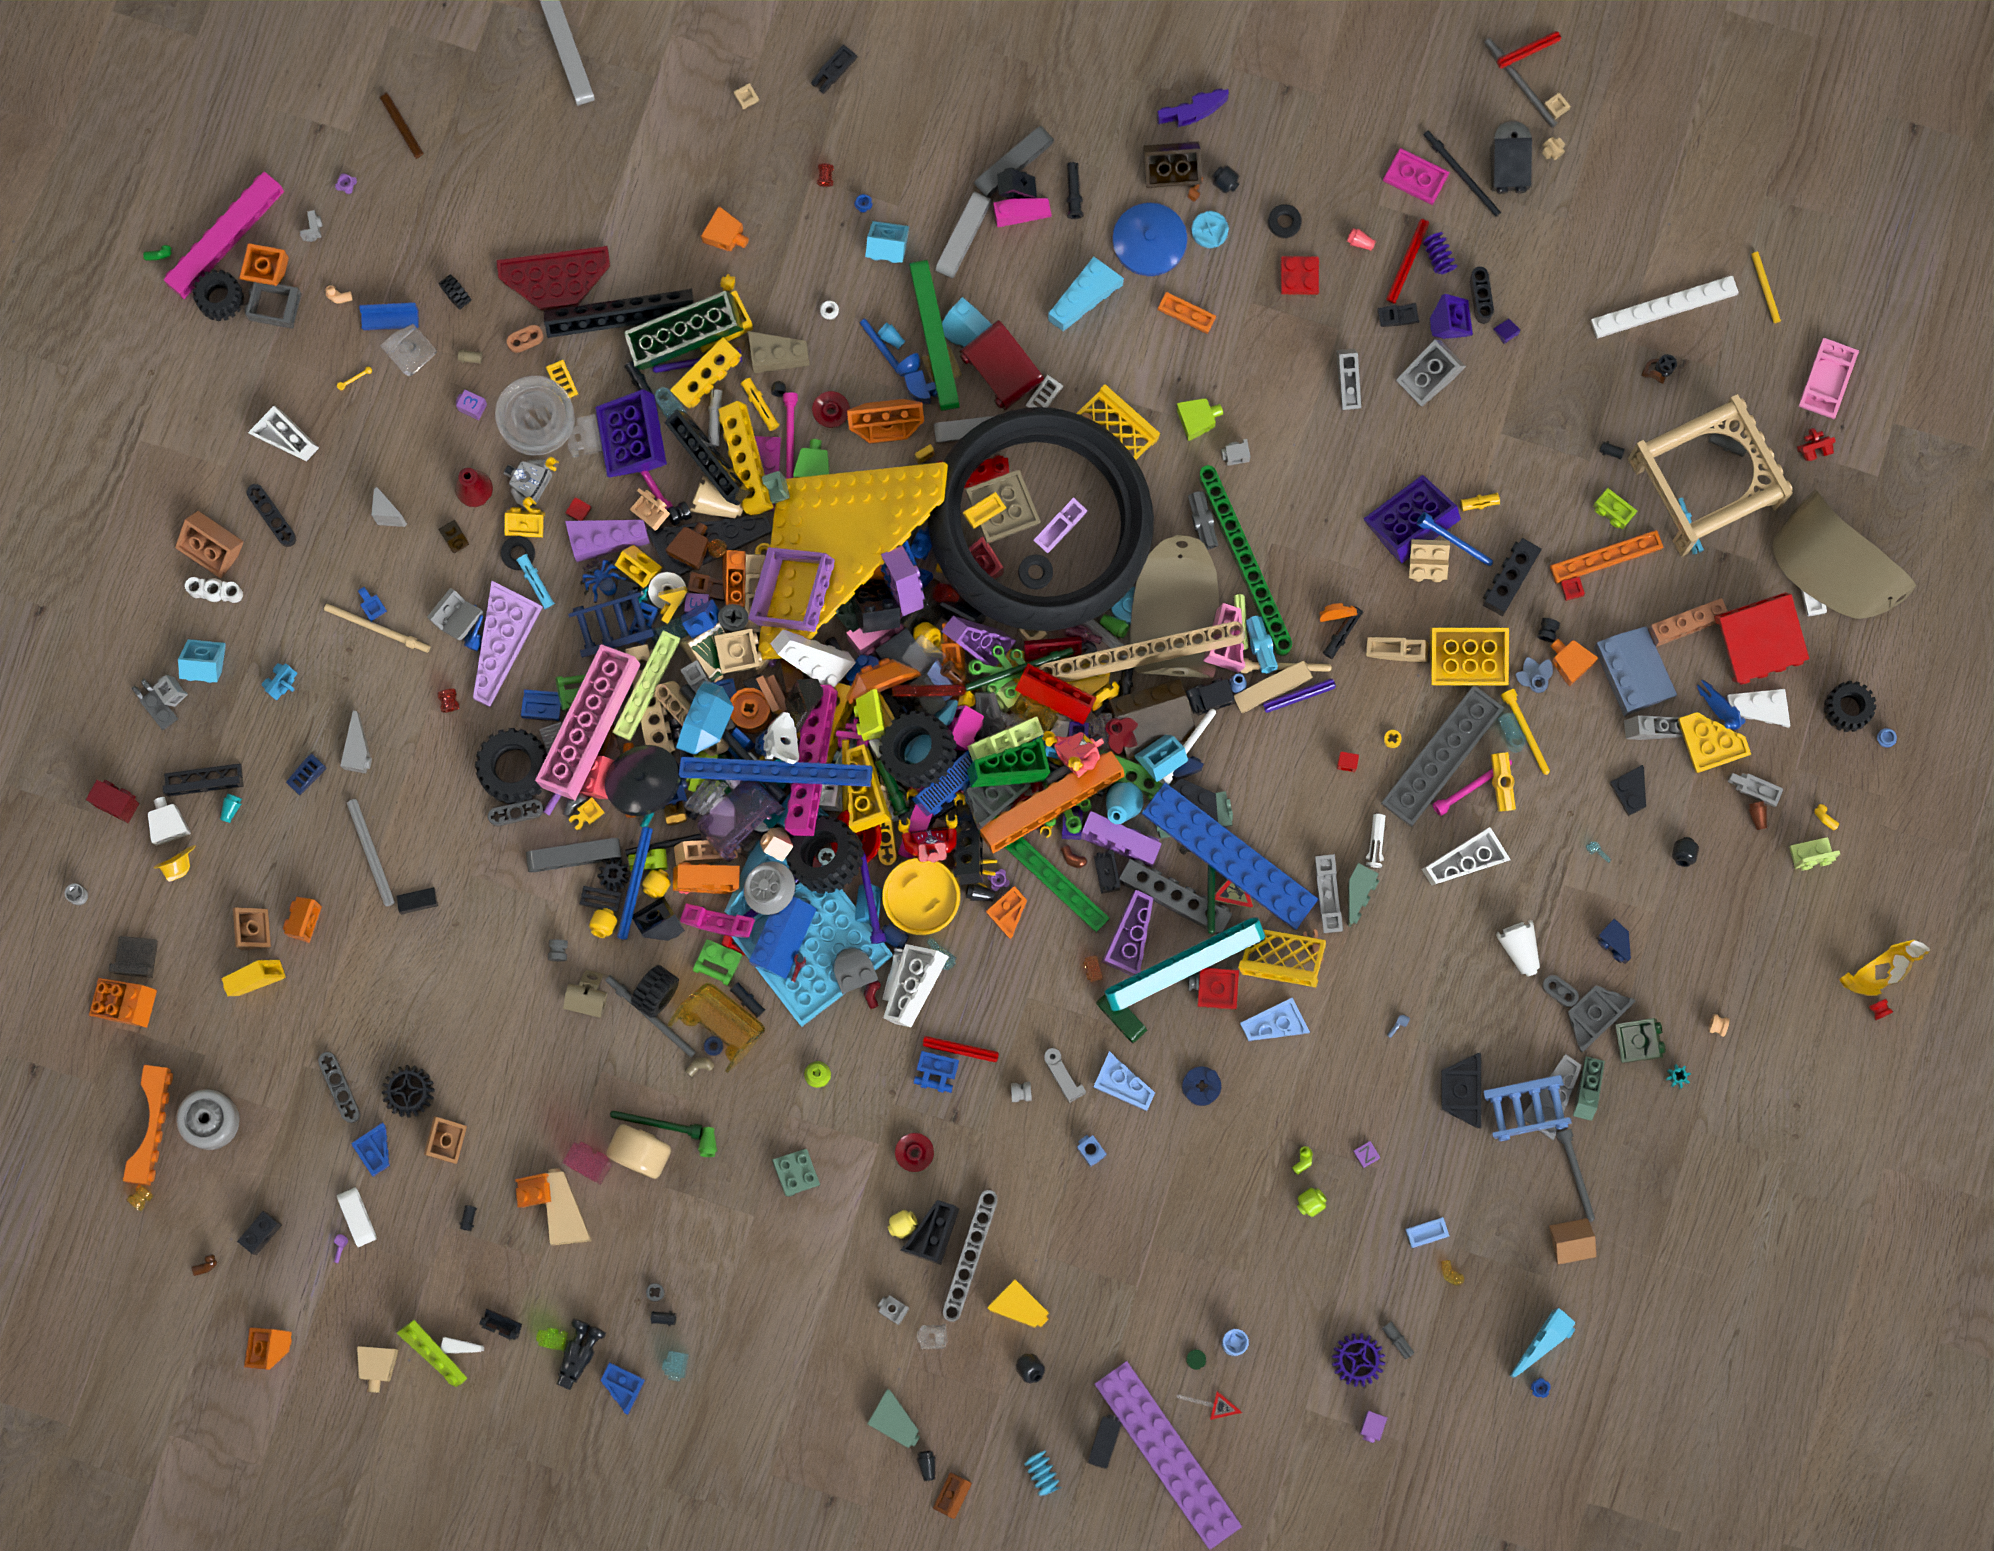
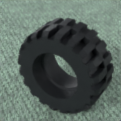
(902, 733)
(494, 749)
(839, 869)

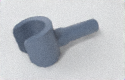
(1402, 1020)

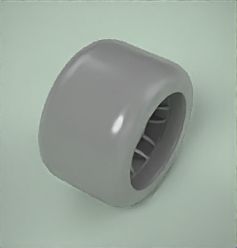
(222, 1123)

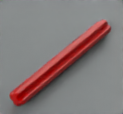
(1407, 261)

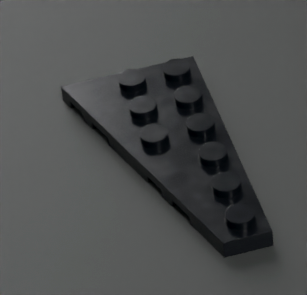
(733, 532)

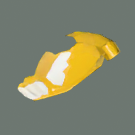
(1900, 959)

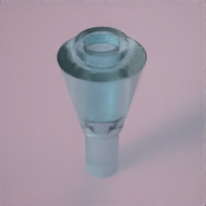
(950, 961)

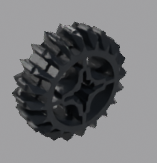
(408, 1083)

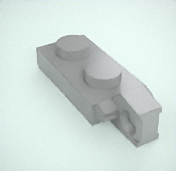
(1756, 788)

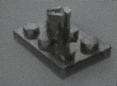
(930, 613)

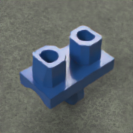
(921, 545)

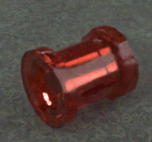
(825, 175)

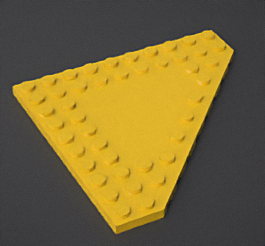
(852, 521)

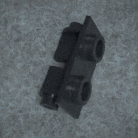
(507, 1327)

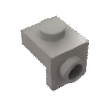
(314, 232)

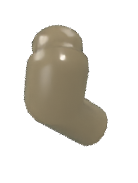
(699, 1063)

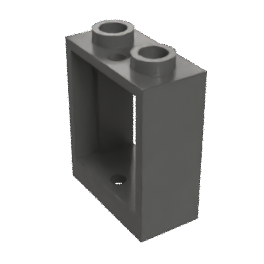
(291, 309)

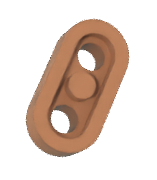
(524, 337)

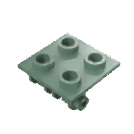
(796, 1172)

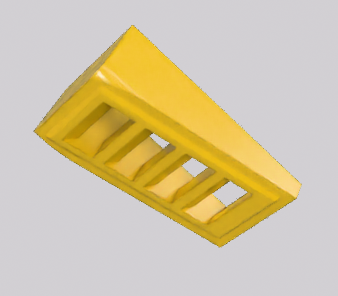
(557, 365)

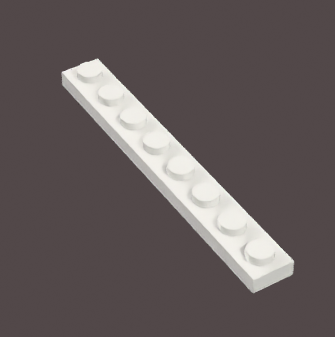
(1664, 307)

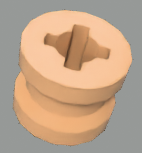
(1718, 1025)

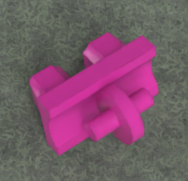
(851, 735)

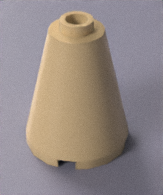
(711, 502)

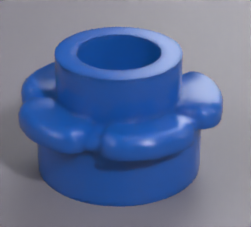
(863, 198)
(1540, 1393)

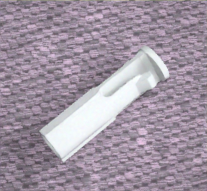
(1376, 836)
(892, 975)

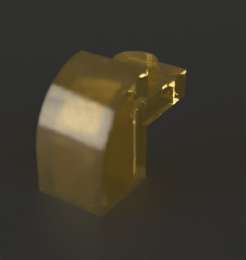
(1028, 708)

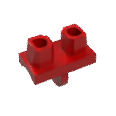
(1808, 449)

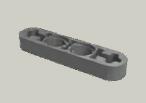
(337, 1088)

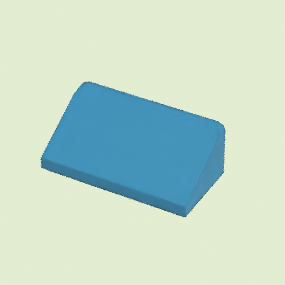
(862, 911)

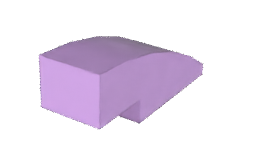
(1061, 525)

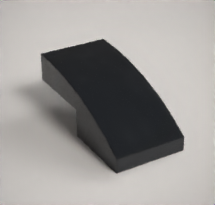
(1398, 315)

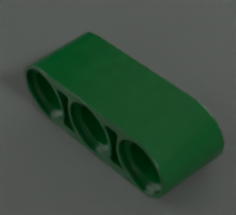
(1123, 1020)

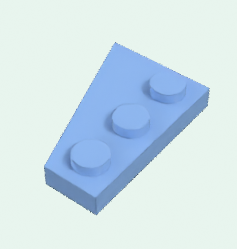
(1275, 1022)
(1123, 1084)

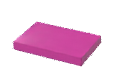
(1416, 176)

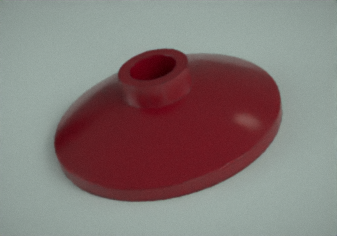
(827, 401)
(912, 1142)

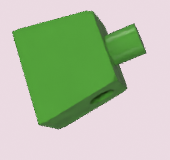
(812, 461)

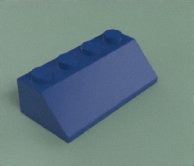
(782, 938)

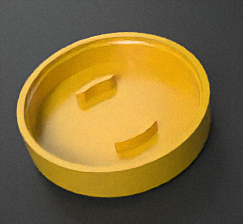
(921, 896)

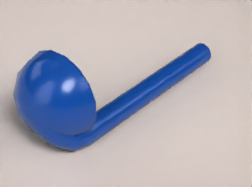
(907, 366)

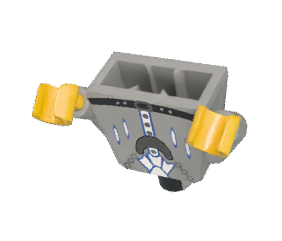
(530, 480)

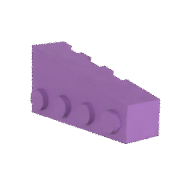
(605, 537)
(978, 639)
(1129, 938)

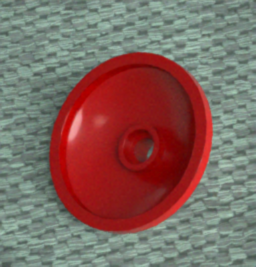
(871, 841)

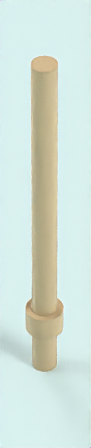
(410, 641)

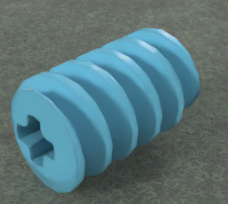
(1042, 1473)

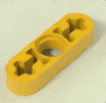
(893, 850)

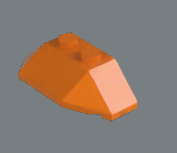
(886, 420)
(880, 677)

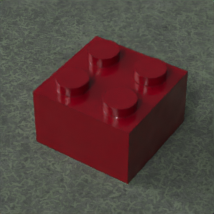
(112, 801)

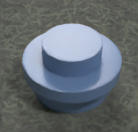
(1886, 737)

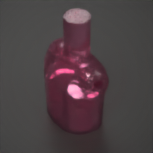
(1083, 632)

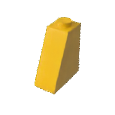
(253, 977)
(1019, 1306)

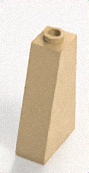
(564, 1215)

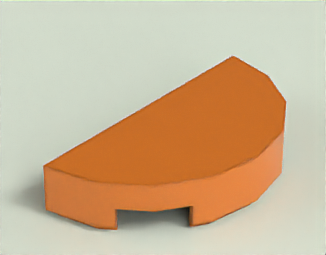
(1337, 611)

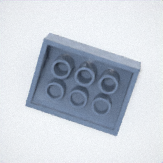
(1634, 670)

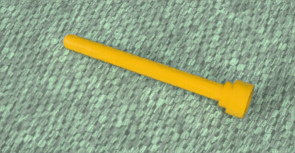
(1510, 698)

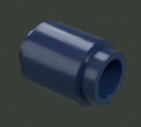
(895, 936)

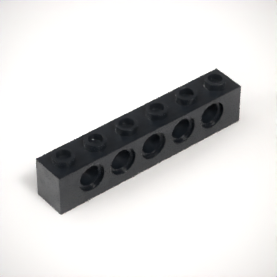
(707, 457)

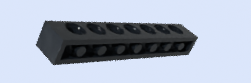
(614, 313)

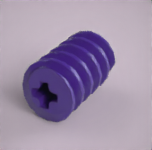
(1438, 253)

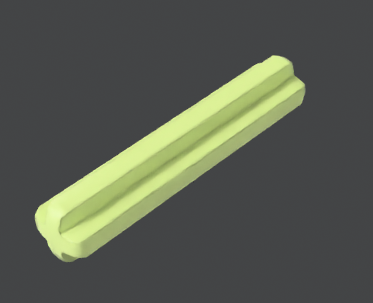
(1239, 602)

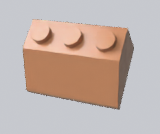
(208, 544)

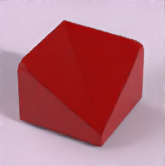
(1347, 761)

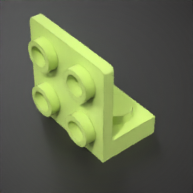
(1812, 853)

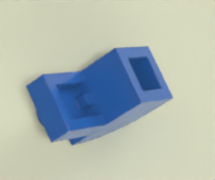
(918, 388)

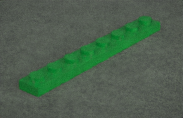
(1057, 883)

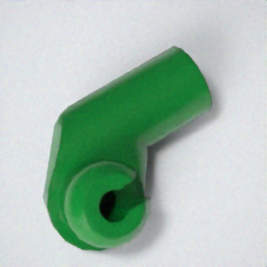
(165, 252)

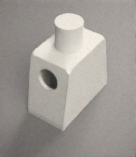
(166, 823)

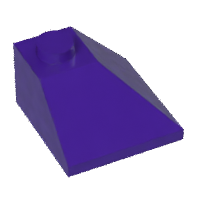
(1451, 318)

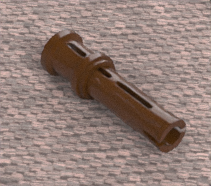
(956, 676)

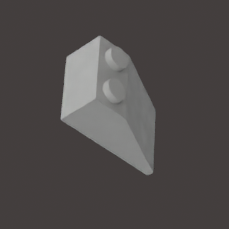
(1430, 372)

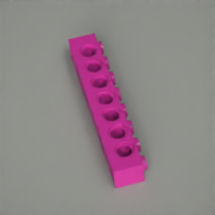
(818, 751)

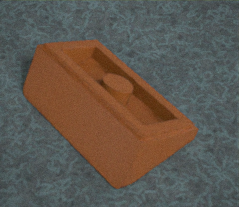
(952, 1495)

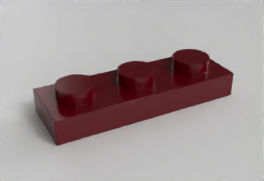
(1039, 648)

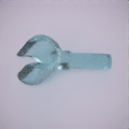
(1595, 847)

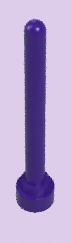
(685, 364)
(877, 935)

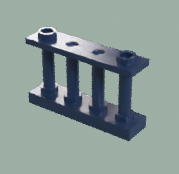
(626, 636)

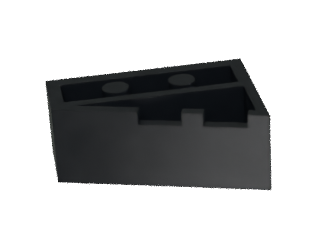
(933, 1234)

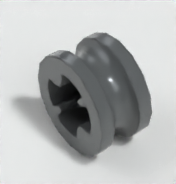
(1193, 982)
(654, 1298)

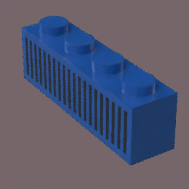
(932, 797)

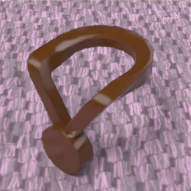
(1653, 374)

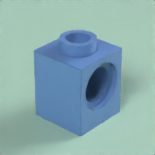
(1094, 1158)

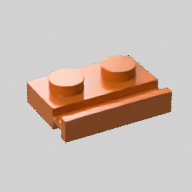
(533, 1190)

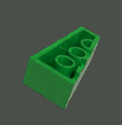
(1012, 766)

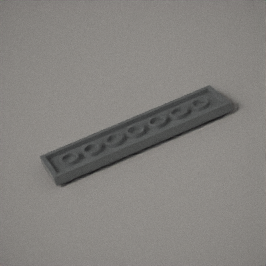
(1442, 756)

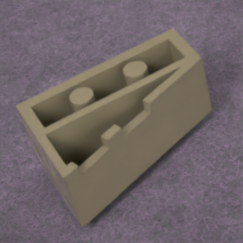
(776, 352)

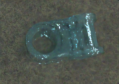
(670, 405)

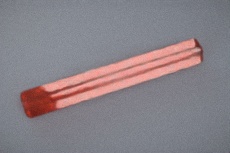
(928, 690)

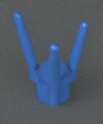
(472, 639)

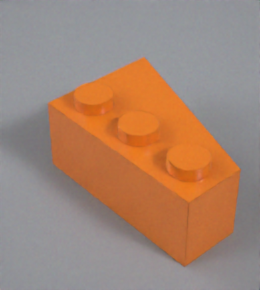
(706, 878)

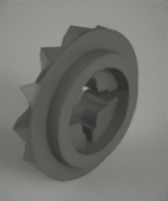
(727, 612)

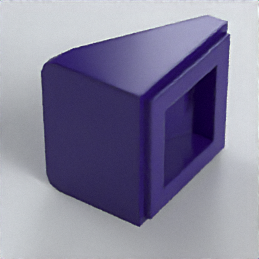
(1507, 331)

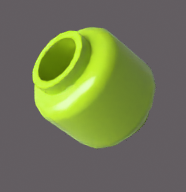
(1312, 1202)

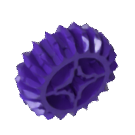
(1342, 1352)

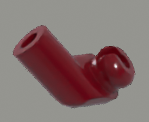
(870, 992)

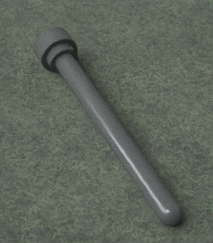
(1566, 1138)

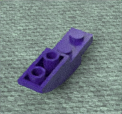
(1200, 107)

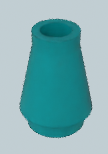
(230, 806)

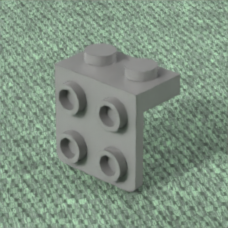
(454, 615)

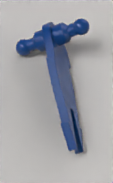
(1721, 707)

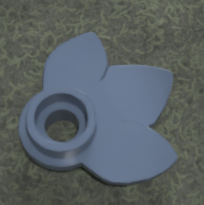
(1534, 672)

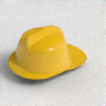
(176, 866)

